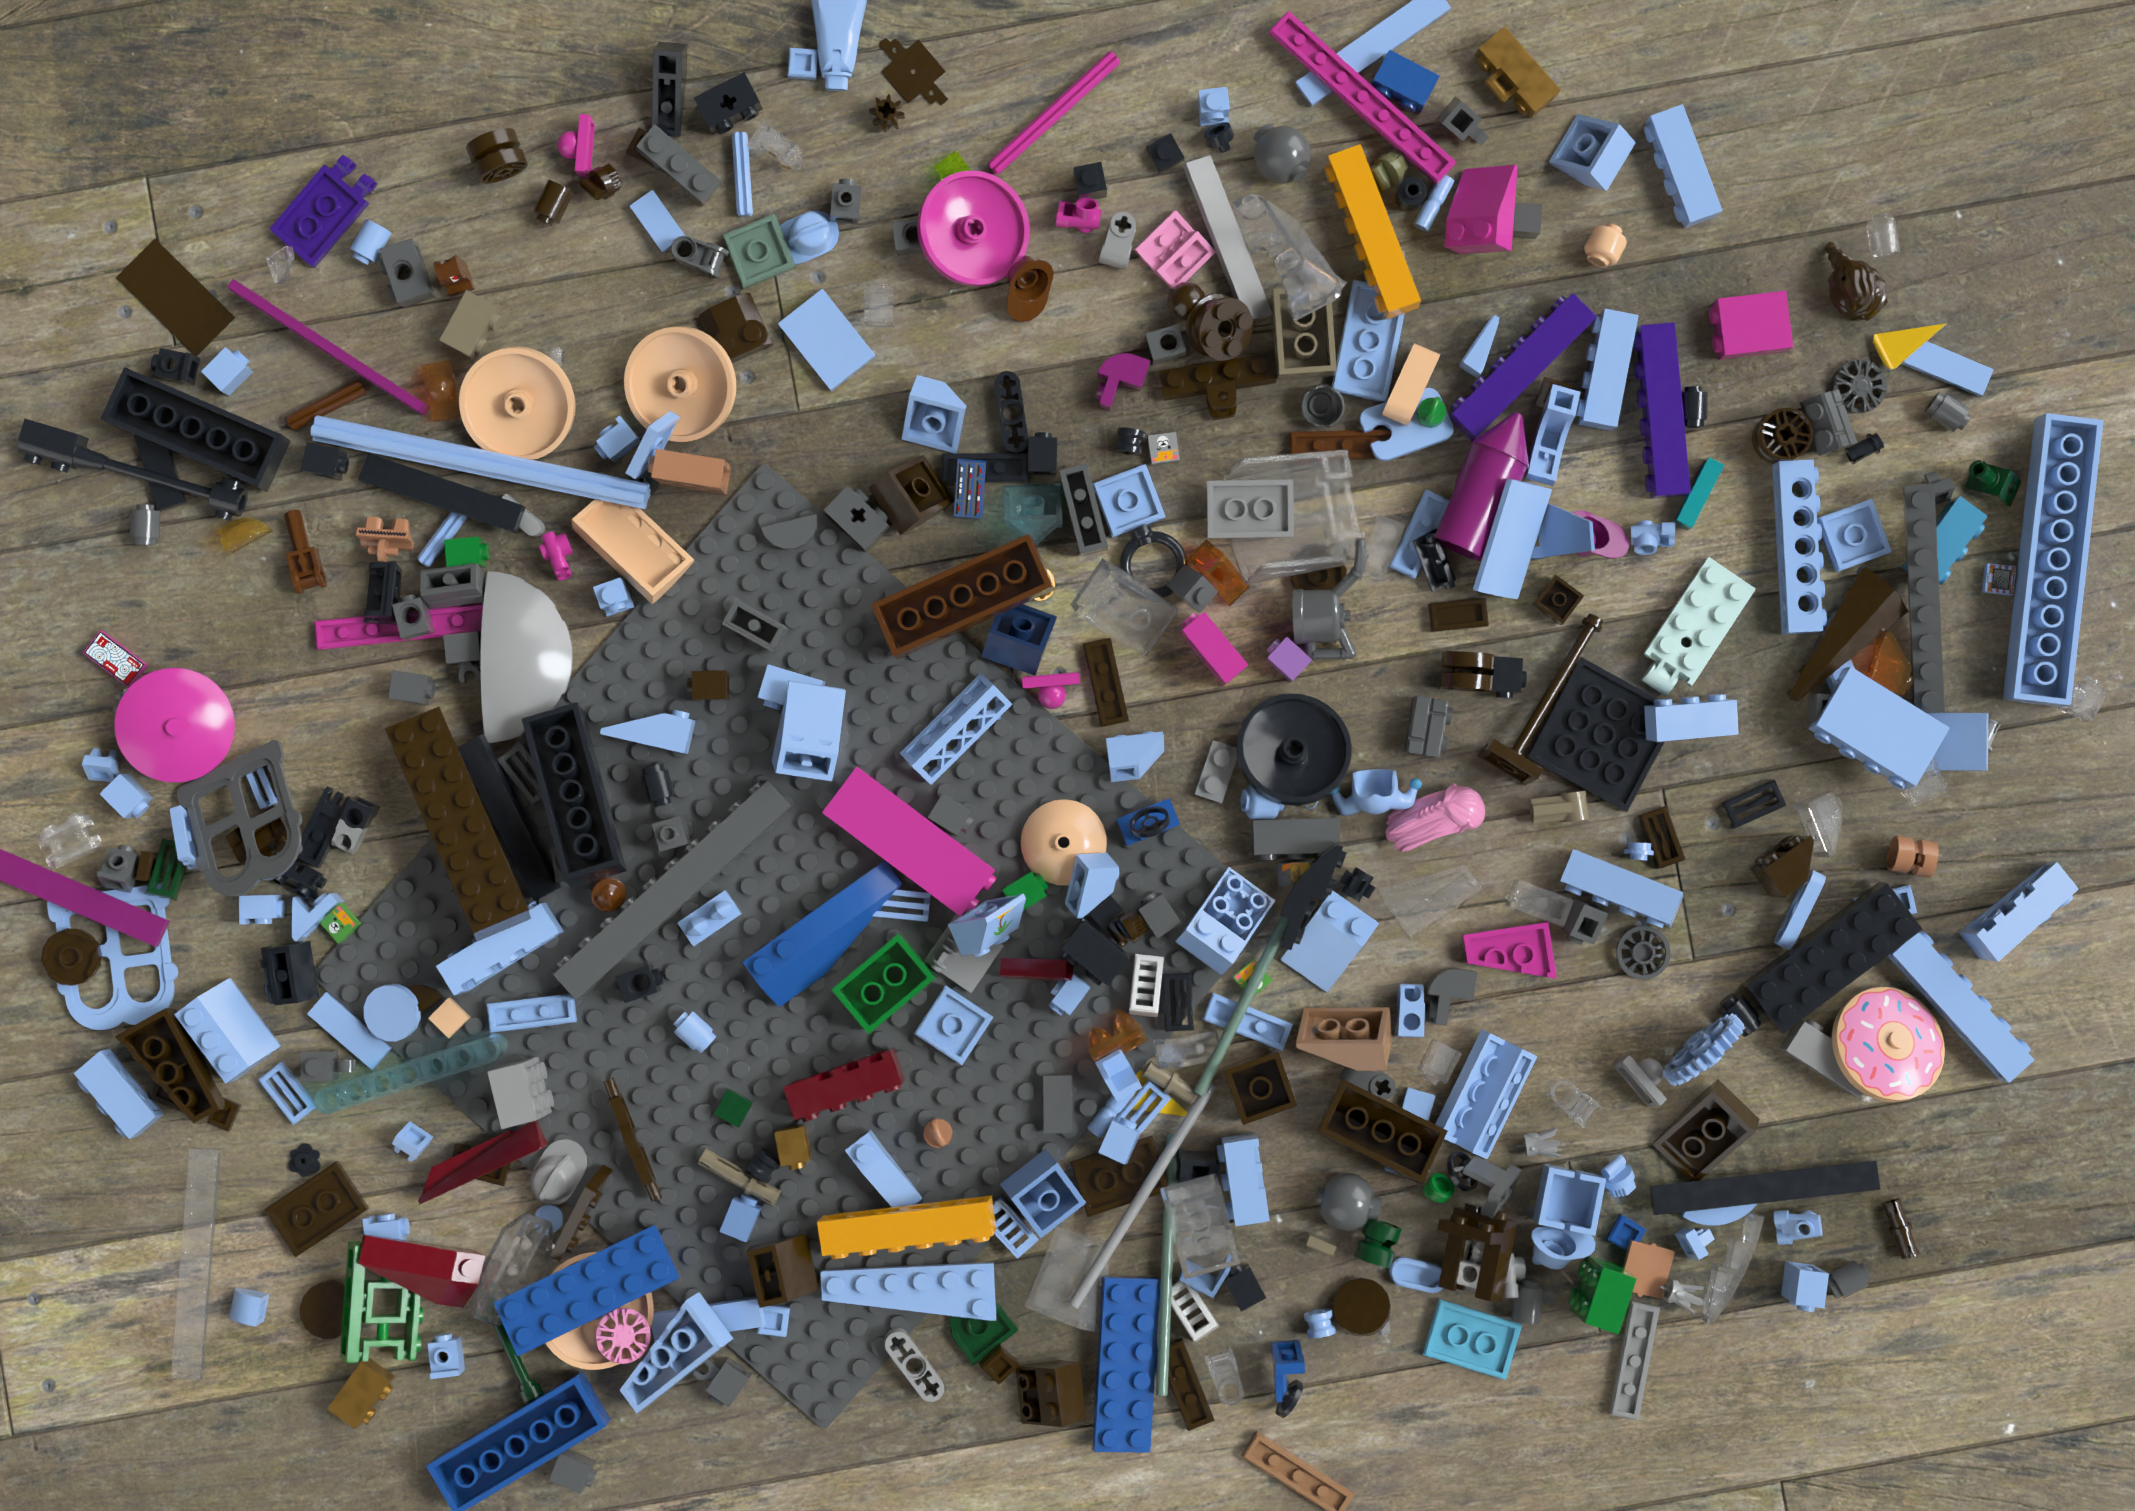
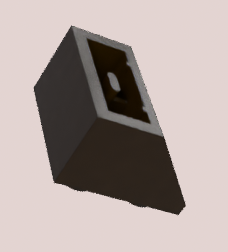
(1785, 867)
(782, 1270)
(1051, 1393)

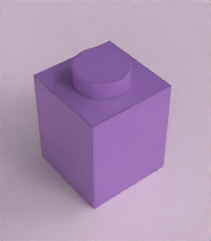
(1287, 658)

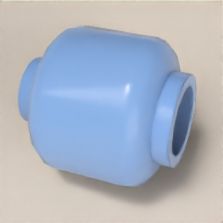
(1259, 807)

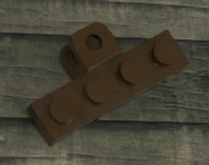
(1218, 381)

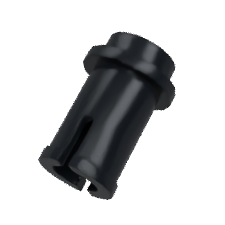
(1864, 448)

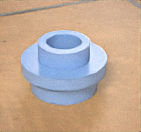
(1638, 851)

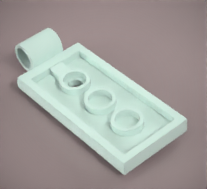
(1703, 617)

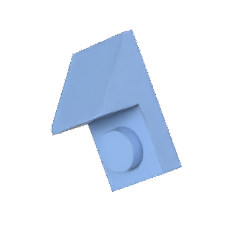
(306, 919)

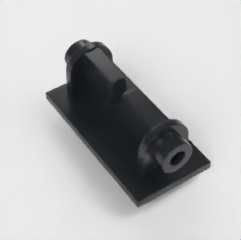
(1434, 561)
(305, 883)

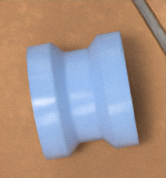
(1319, 1323)

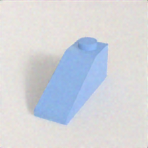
(661, 731)
(882, 1171)

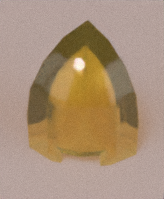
(242, 533)

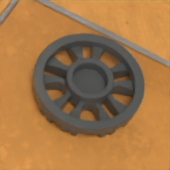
(1861, 385)
(1643, 952)

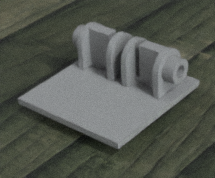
(964, 969)

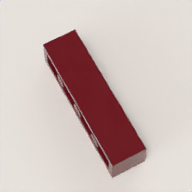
(1036, 969)

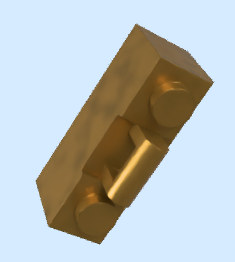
(1518, 70)

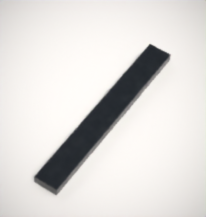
(1764, 1187)

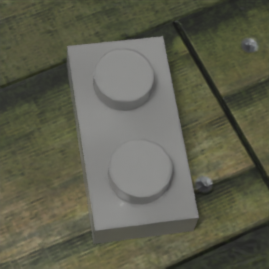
(1216, 772)

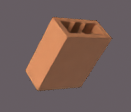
(690, 471)

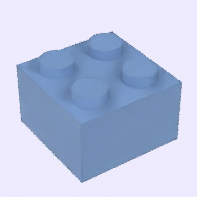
(1043, 1193)

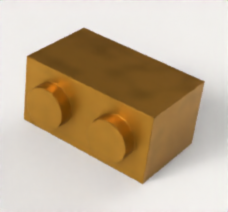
(361, 1393)

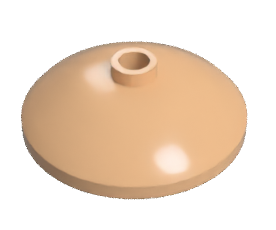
(1051, 823)

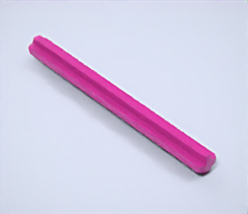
(1053, 112)

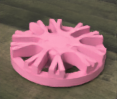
(623, 1335)

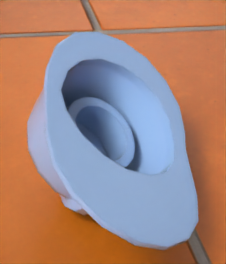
(810, 235)
(1558, 1247)

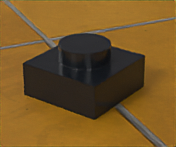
(1165, 153)

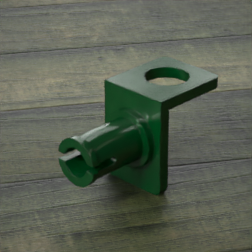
(1993, 481)

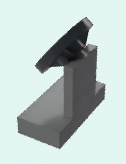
(1479, 1170)

